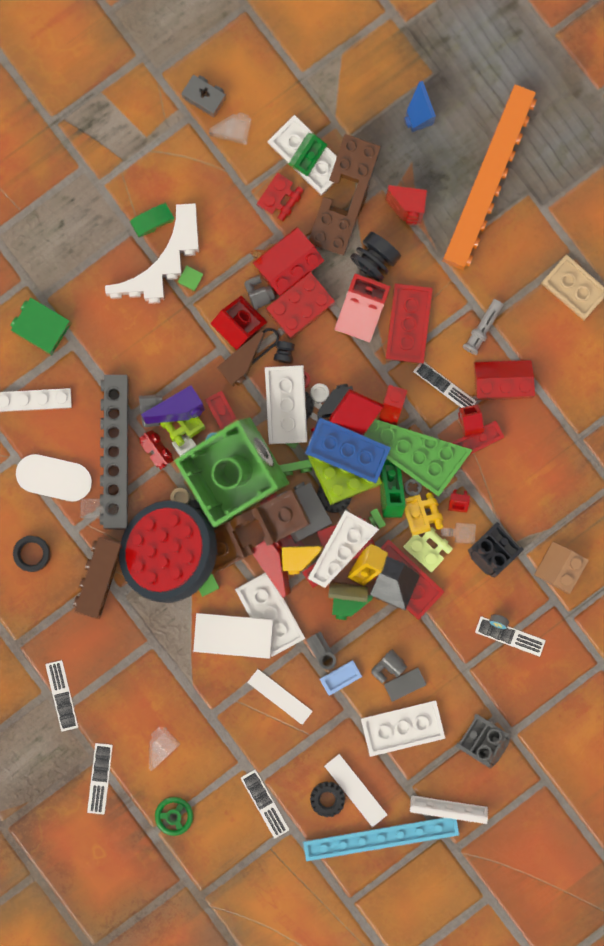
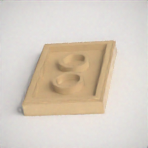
(574, 287)

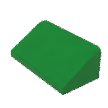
(307, 154)

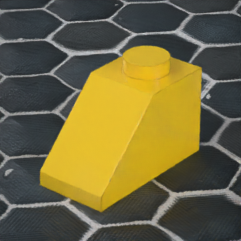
(299, 557)
(368, 565)

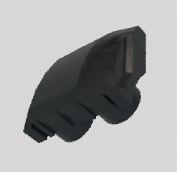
(494, 551)

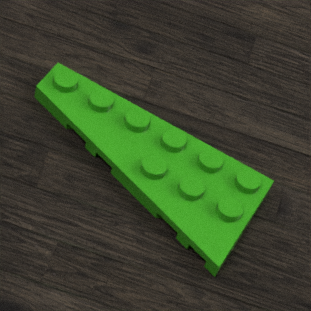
(420, 456)

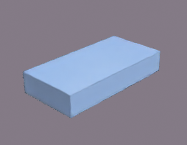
(340, 677)

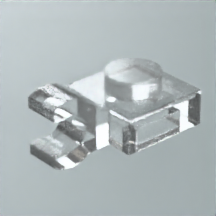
(463, 533)

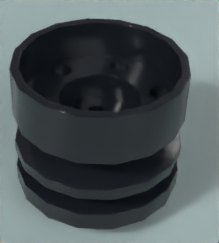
(377, 254)

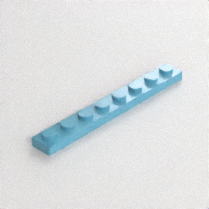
(380, 838)

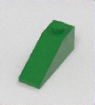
(392, 491)

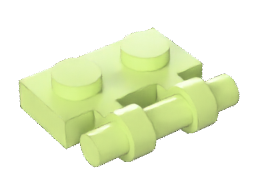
(424, 552)

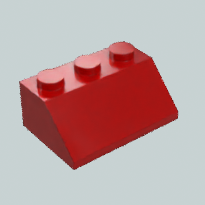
(407, 203)
(288, 261)
(504, 380)

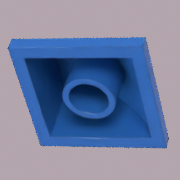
(420, 110)

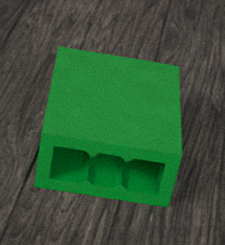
(40, 326)

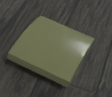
(348, 591)

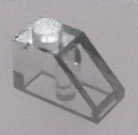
(233, 128)
(161, 746)

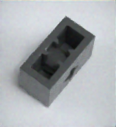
(209, 104)

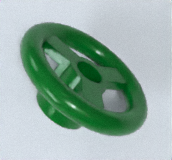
(180, 829)

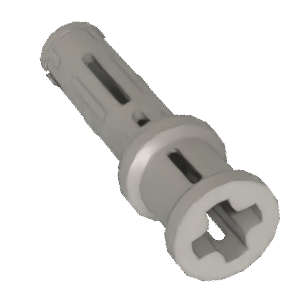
(479, 334)

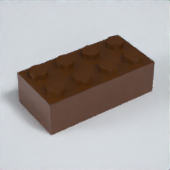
(98, 578)

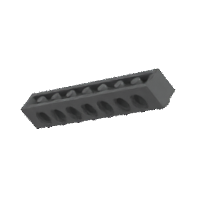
(121, 384)

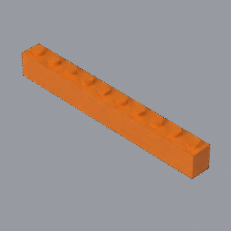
(489, 176)

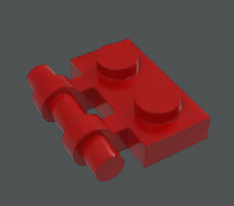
(275, 194)

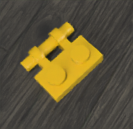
(416, 514)

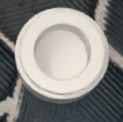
(319, 393)

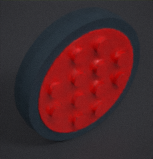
(168, 551)

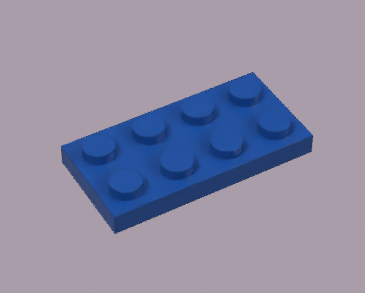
(347, 450)

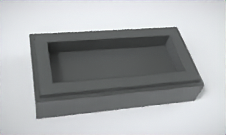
(405, 684)

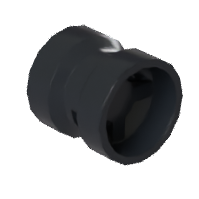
(281, 355)

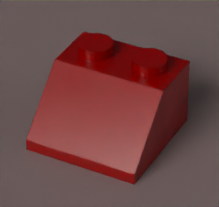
(238, 322)

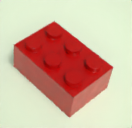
(300, 306)

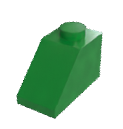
(344, 608)

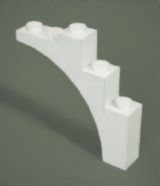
(169, 263)

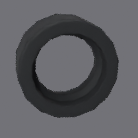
(17, 550)

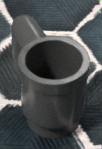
(261, 296)
(148, 402)
(391, 663)

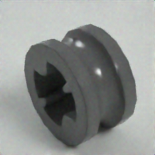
(412, 493)

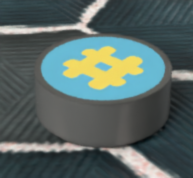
(499, 621)

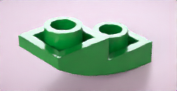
(152, 219)

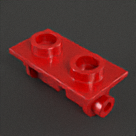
(162, 455)

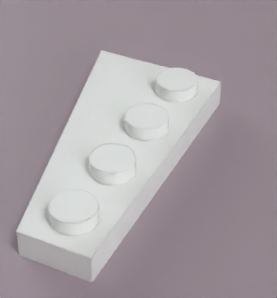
(342, 546)

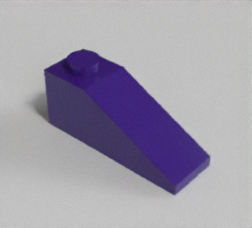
(176, 408)

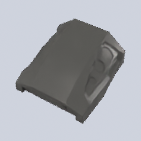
(484, 741)

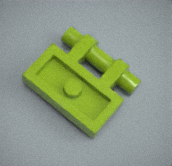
(190, 427)

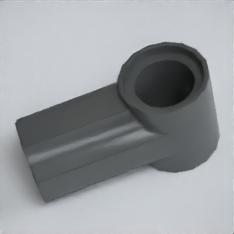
(321, 649)

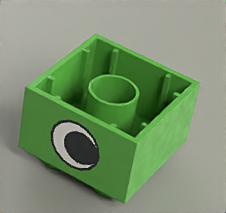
(231, 471)

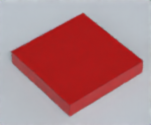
(356, 412)

